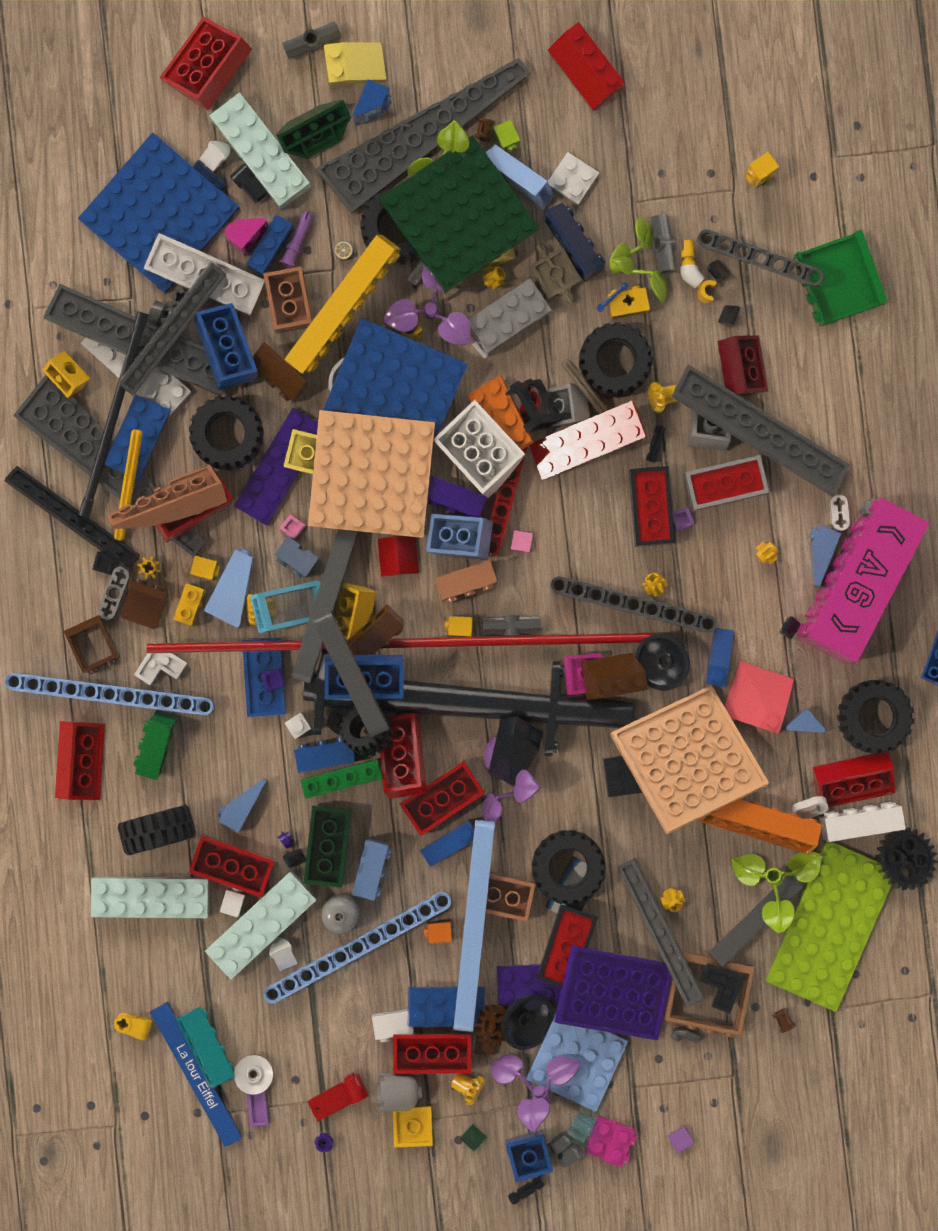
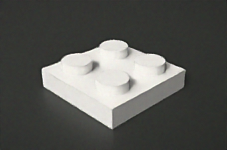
(572, 178)

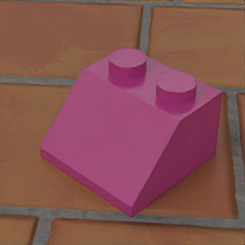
(245, 233)

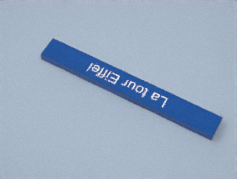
(207, 1096)

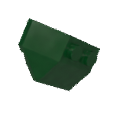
(314, 130)

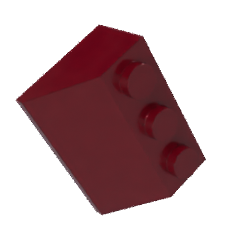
(743, 365)

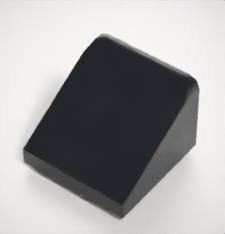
(717, 270)
(729, 315)
(790, 627)
(294, 858)

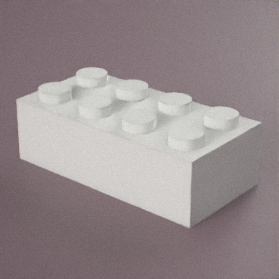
(863, 822)

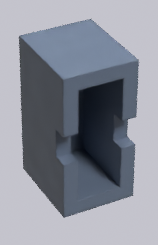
(301, 561)

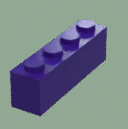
(455, 498)

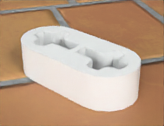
(844, 511)
(810, 807)

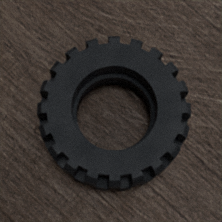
(370, 228)
(620, 334)
(208, 414)
(900, 723)
(156, 830)
(568, 893)

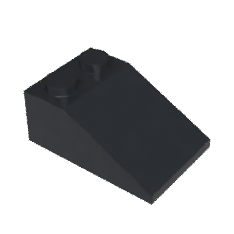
(514, 748)

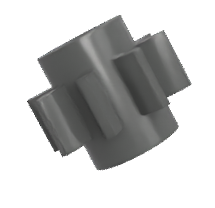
(177, 293)

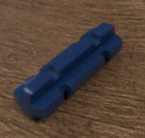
(209, 175)

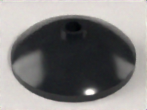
(660, 673)
(530, 1029)

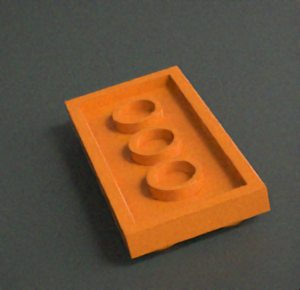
(502, 410)

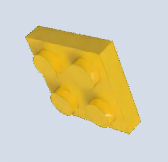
(413, 1127)

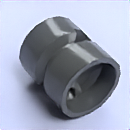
(158, 312)
(565, 1148)

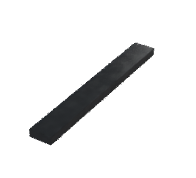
(69, 517)

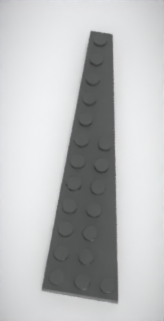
(383, 159)
(78, 436)

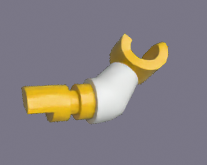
(691, 274)

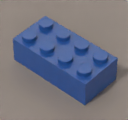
(225, 346)
(381, 672)

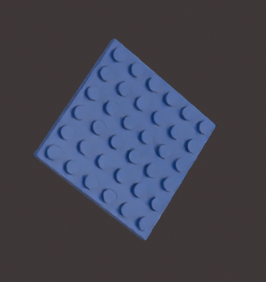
(154, 196)
(394, 378)

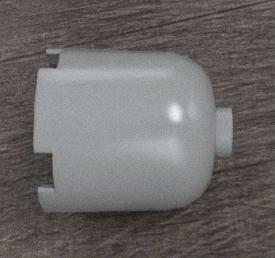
(344, 905)
(397, 1092)

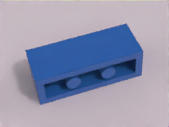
(270, 245)
(323, 755)

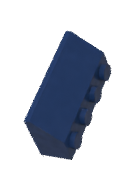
(574, 242)

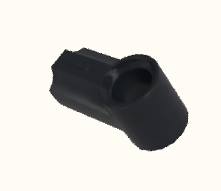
(245, 179)

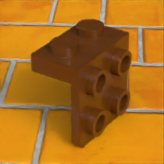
(144, 604)

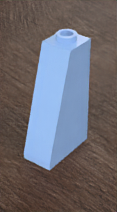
(521, 177)
(232, 589)

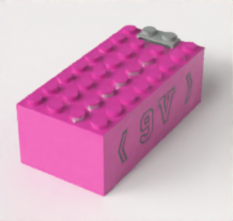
(862, 580)

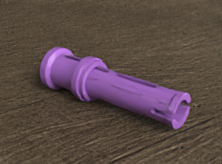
(293, 248)

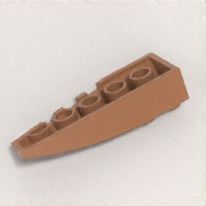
(180, 499)

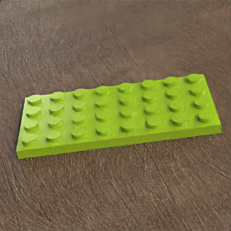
(830, 927)

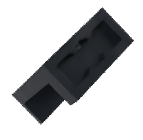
(537, 421)

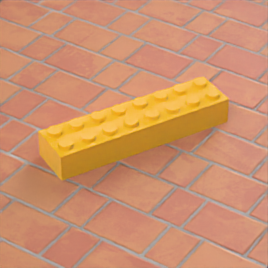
(342, 304)

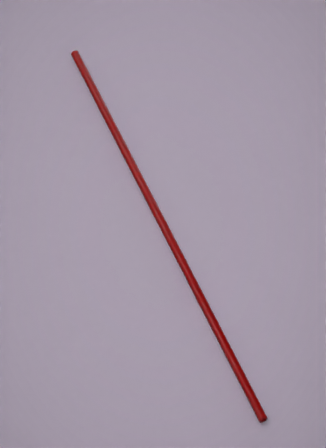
(407, 643)

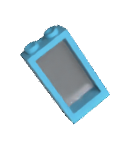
(284, 606)

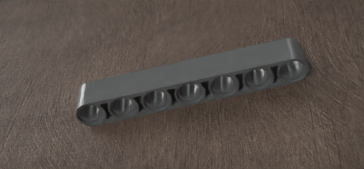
(768, 264)
(350, 673)

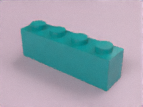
(205, 1046)

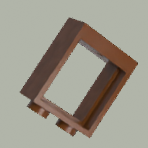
(82, 627)

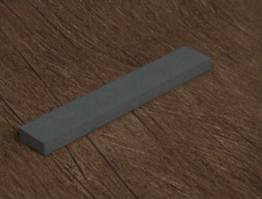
(751, 923)

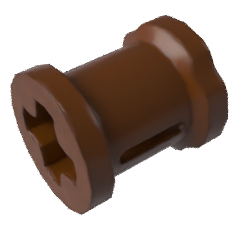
(484, 129)
(784, 1020)

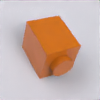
(438, 932)

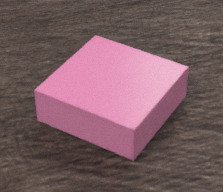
(292, 527)
(521, 541)

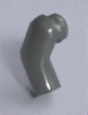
(686, 1033)

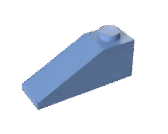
(822, 548)
(238, 810)

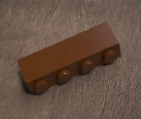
(376, 632)

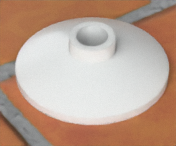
(260, 1081)

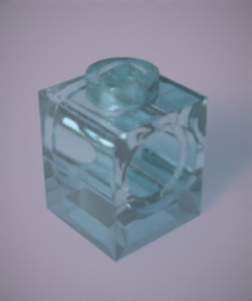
(581, 1127)

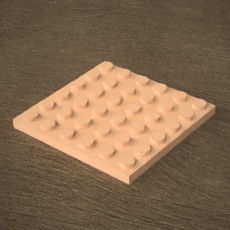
(371, 474)
(689, 759)

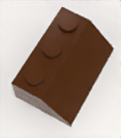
(279, 373)
(613, 676)

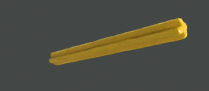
(129, 476)

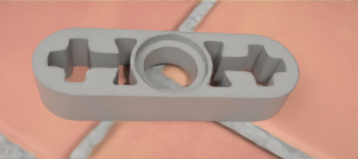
(114, 577)

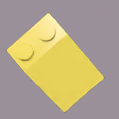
(354, 63)
(301, 452)

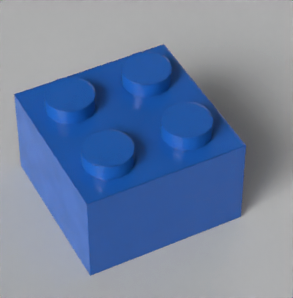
(529, 1155)

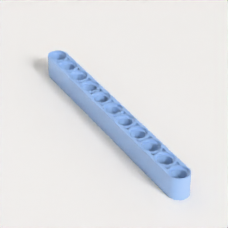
(100, 695)
(474, 925)
(347, 948)

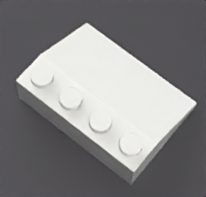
(480, 448)

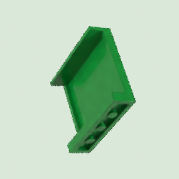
(849, 279)
(341, 778)

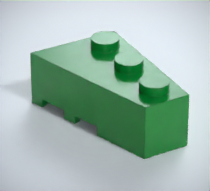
(155, 744)

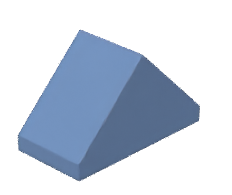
(804, 722)

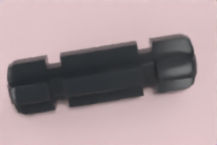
(655, 444)
(526, 1190)

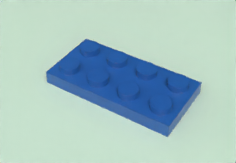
(148, 418)
(258, 700)
(437, 1006)

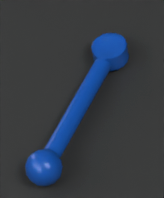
(600, 307)

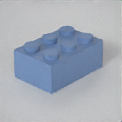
(459, 536)

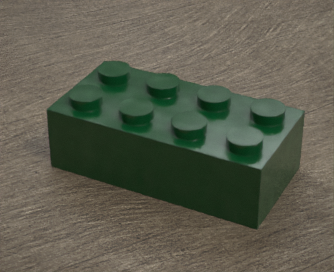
(327, 846)

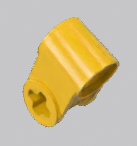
(136, 1026)

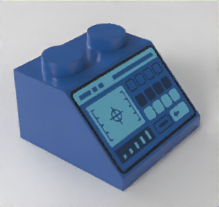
(372, 103)

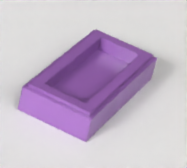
(258, 1109)

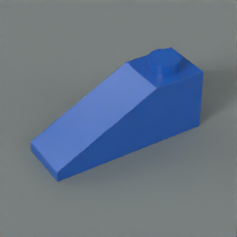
(719, 657)
(448, 843)

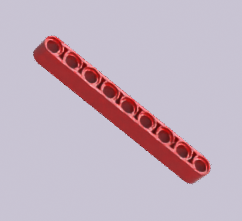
(507, 502)

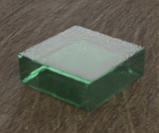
(473, 1137)

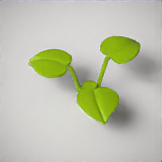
(450, 138)
(622, 261)
(751, 867)

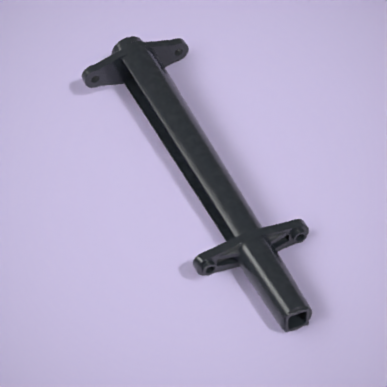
(487, 704)

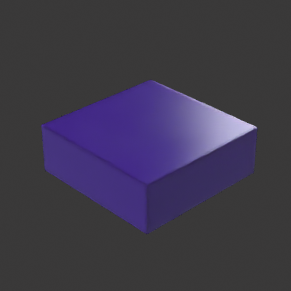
(273, 679)

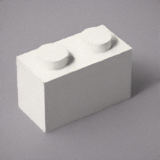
(390, 1023)

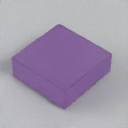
(682, 519)
(680, 1139)

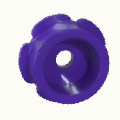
(286, 839)
(323, 1147)

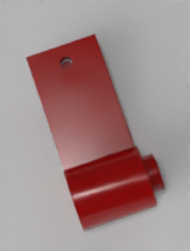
(339, 1096)

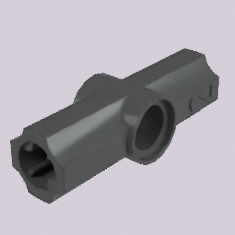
(300, 45)
(663, 244)
(511, 625)

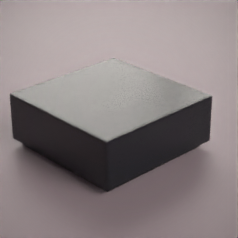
(103, 563)

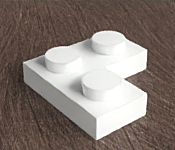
(155, 662)

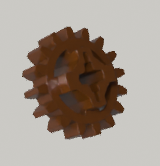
(490, 1025)

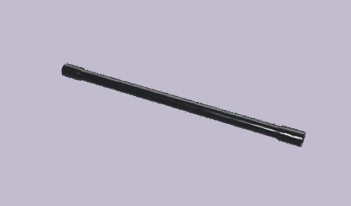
(88, 500)

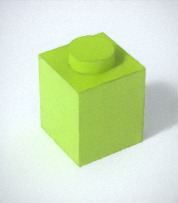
(507, 136)

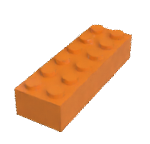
(767, 825)

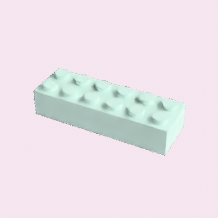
(260, 151)
(150, 897)
(261, 924)

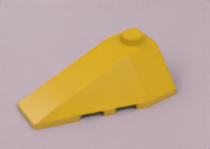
(353, 607)

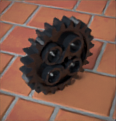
(894, 870)

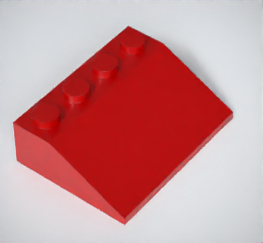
(206, 63)

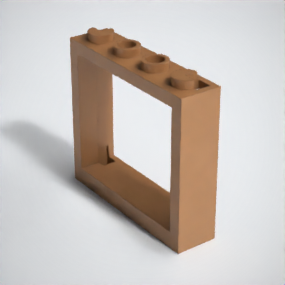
(713, 1027)

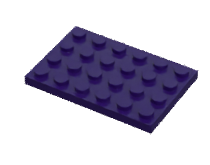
(613, 993)

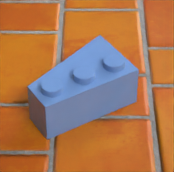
(371, 869)

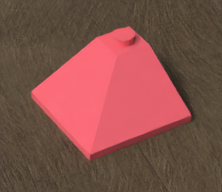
(758, 697)

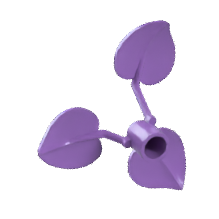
(403, 317)
(523, 790)
(535, 1111)

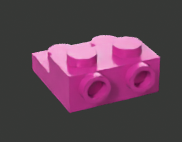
(574, 673)
(611, 1141)

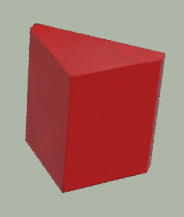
(398, 555)

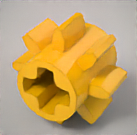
(494, 276)
(766, 553)
(153, 564)
(655, 584)
(672, 900)

